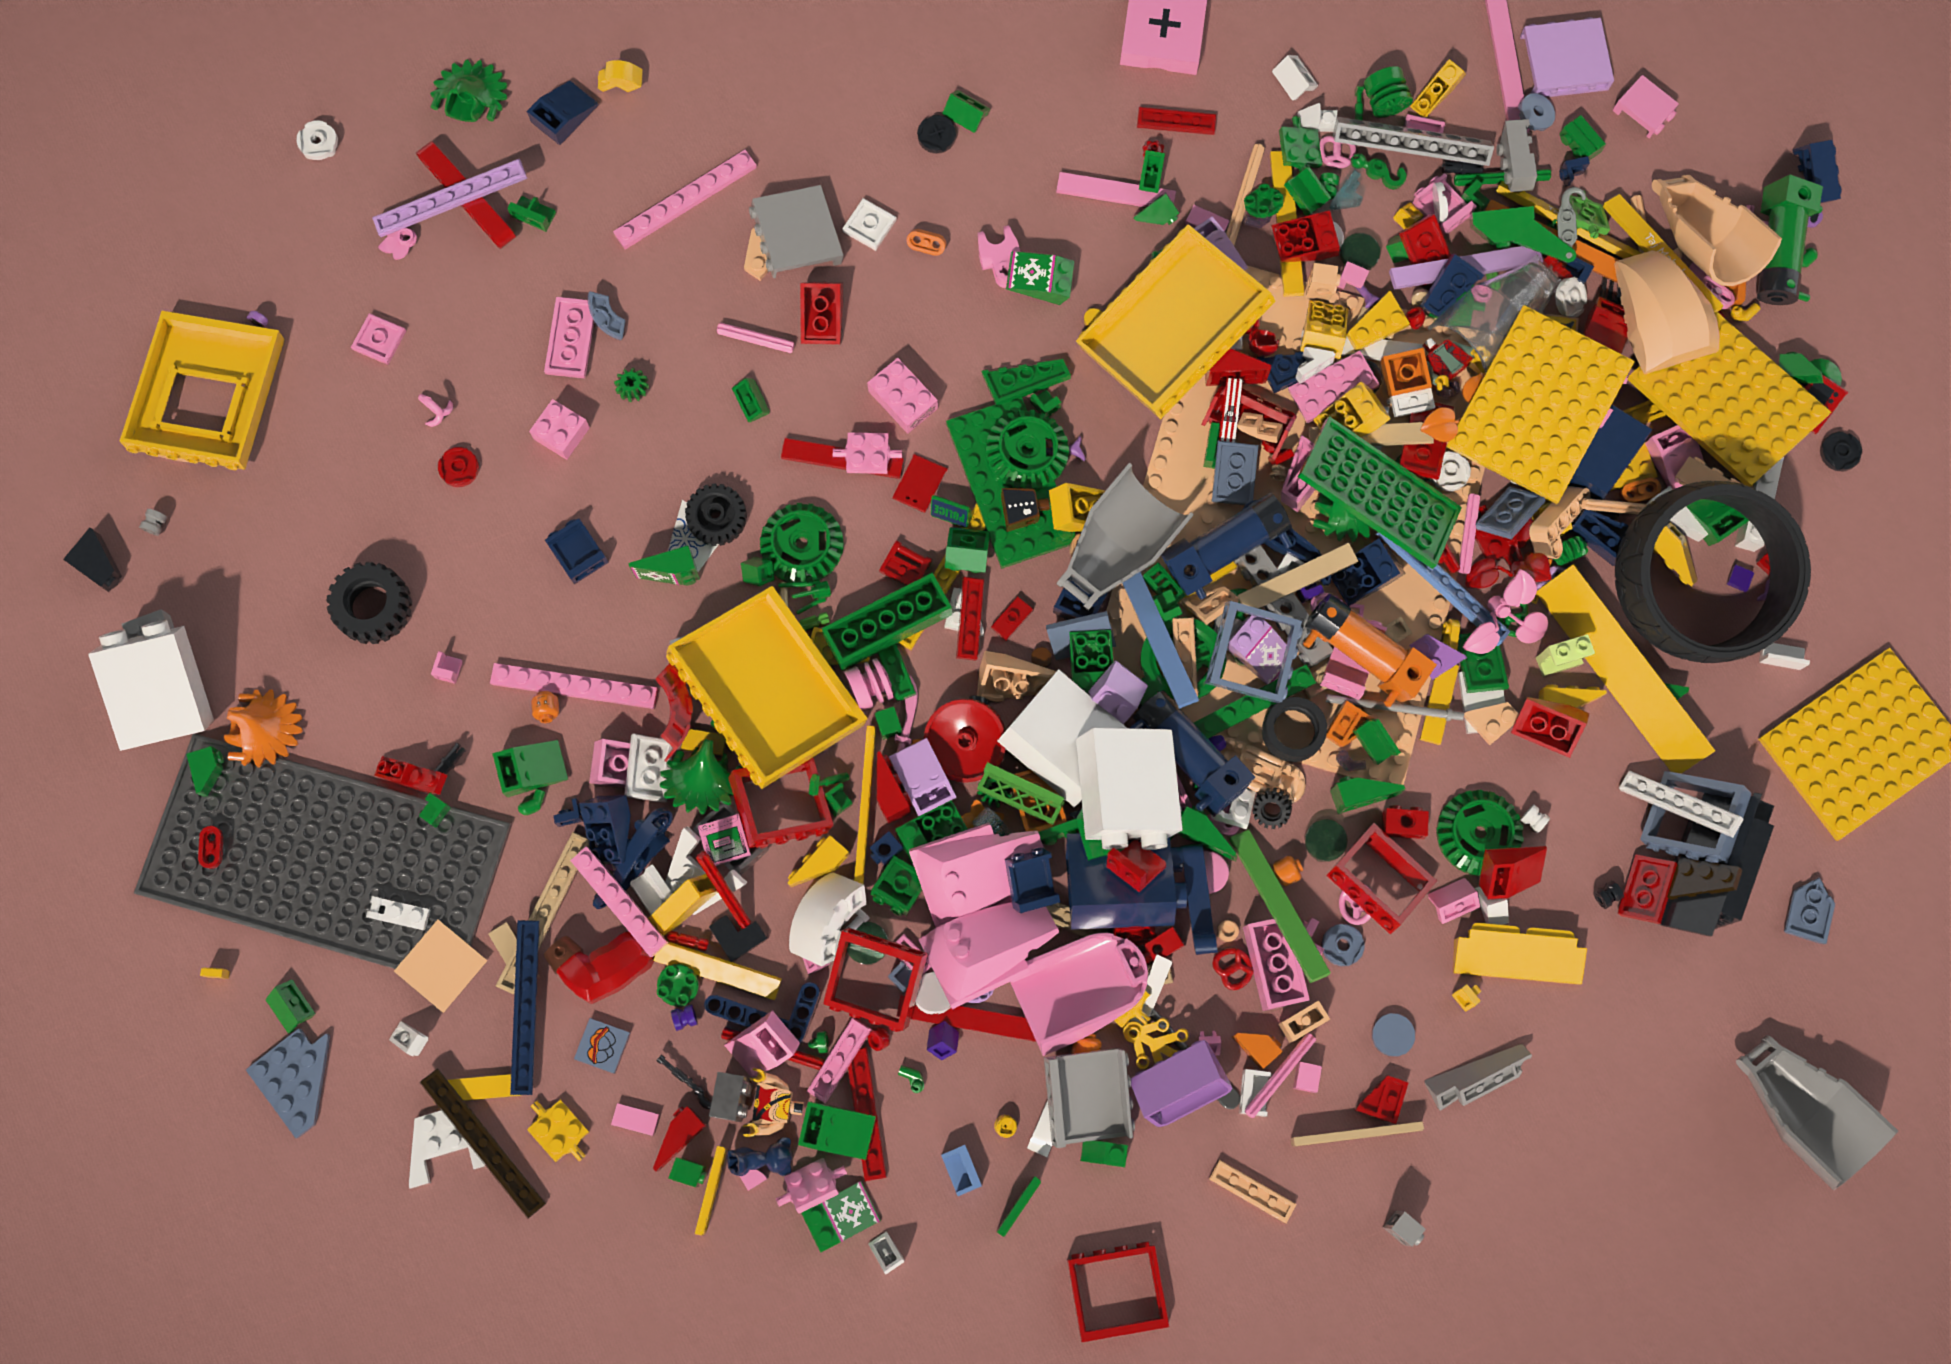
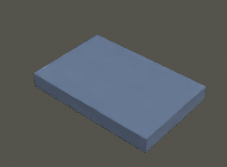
(1234, 473)
(1510, 512)
(1059, 631)

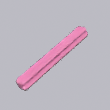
(755, 337)
(1469, 533)

